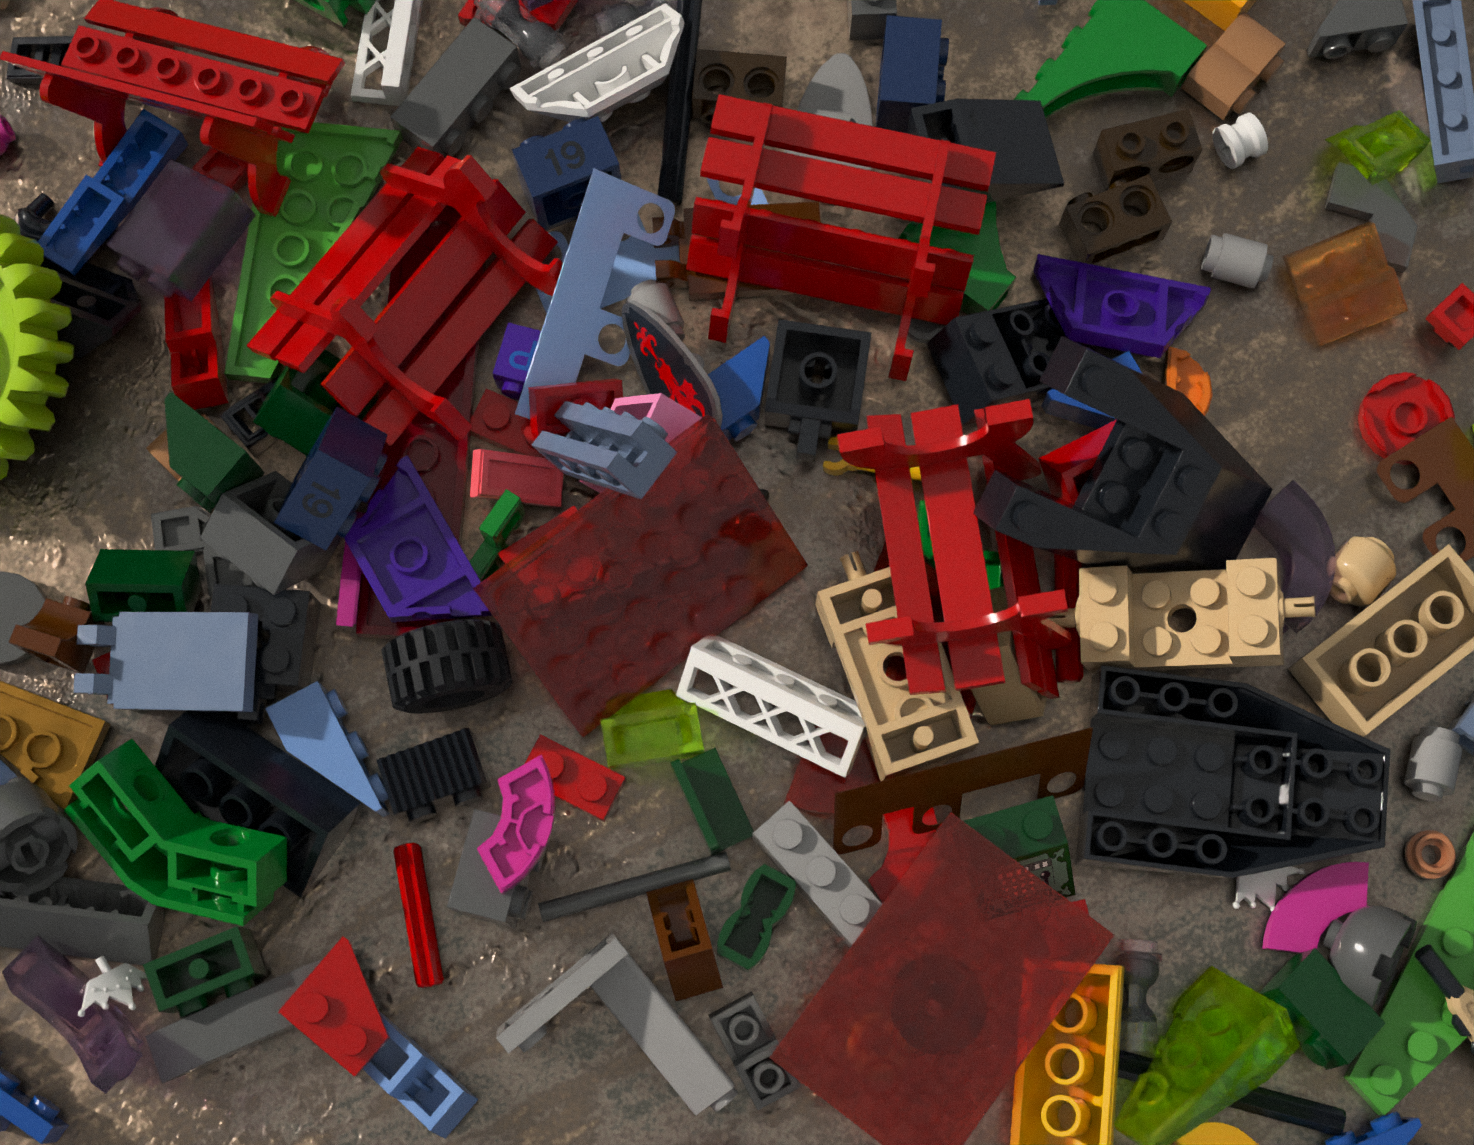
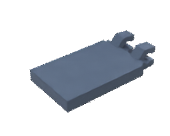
(175, 661)

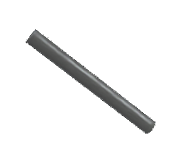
(633, 886)

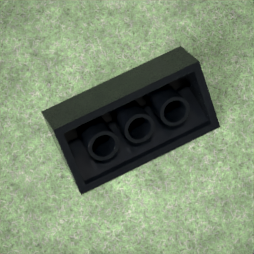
(253, 784)

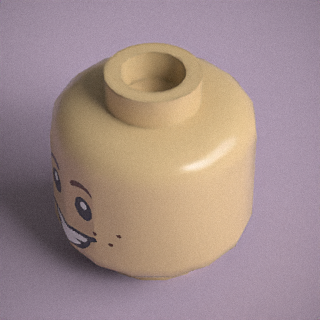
(1362, 571)

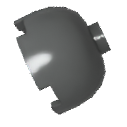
(1369, 949)

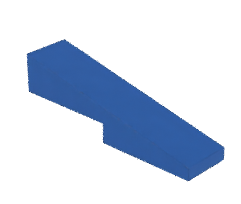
(112, 193)

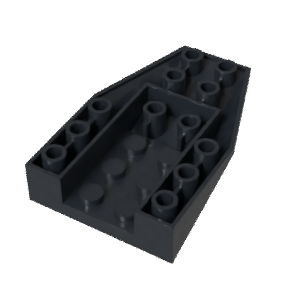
(1221, 779)

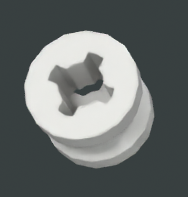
(1240, 140)

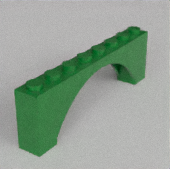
(1118, 50)

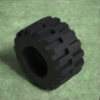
(446, 666)

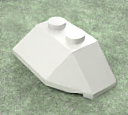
(608, 71)

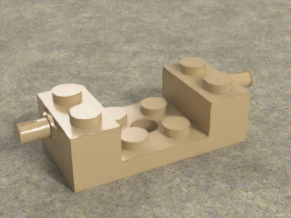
(1237, 609)
(902, 729)

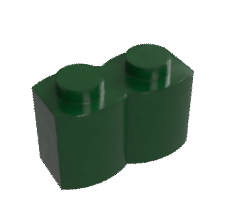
(749, 929)

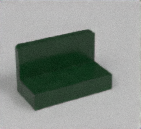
(713, 801)

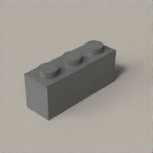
(458, 90)

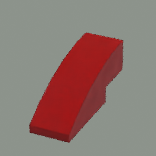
(196, 348)

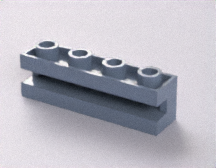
(1447, 86)
(607, 448)

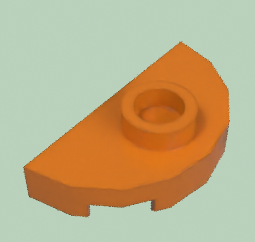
(1188, 378)

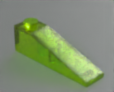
(1213, 1054)

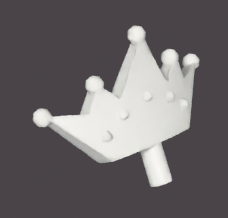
(1263, 886)
(112, 984)

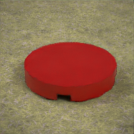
(1401, 411)

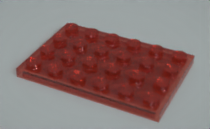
(639, 581)
(942, 993)

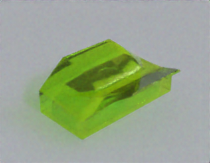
(1381, 146)
(652, 731)

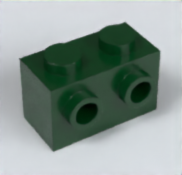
(142, 582)
(205, 970)
(1323, 1010)

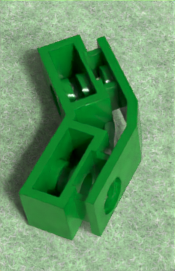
(197, 849)

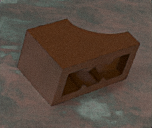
(53, 634)
(684, 940)

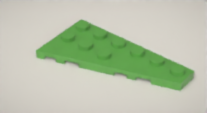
(331, 183)
(1416, 1011)

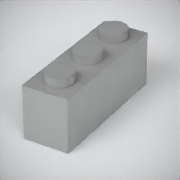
(818, 872)

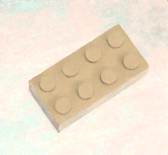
(1393, 646)

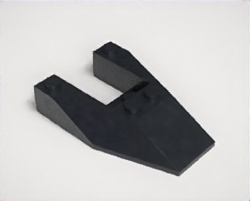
(1159, 492)

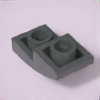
(749, 1045)

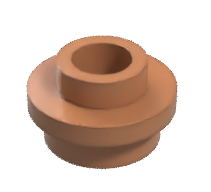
(1443, 850)

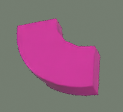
(349, 587)
(523, 825)
(1314, 904)

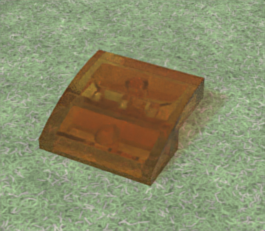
(1345, 283)

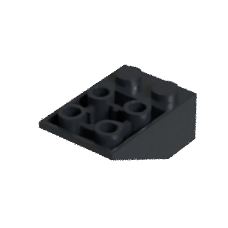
(1011, 128)
(996, 355)

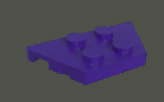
(1118, 306)
(413, 554)

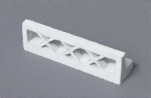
(395, 60)
(775, 686)

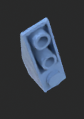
(315, 734)

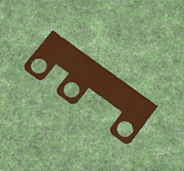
(1445, 459)
(948, 782)

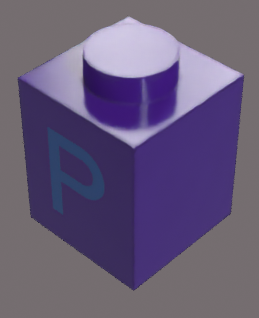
(515, 359)

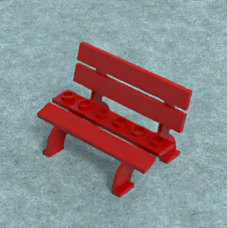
(224, 95)
(845, 187)
(362, 257)
(957, 550)

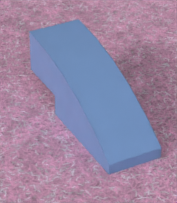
(419, 1082)

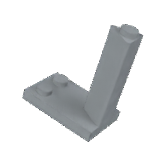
(640, 1011)

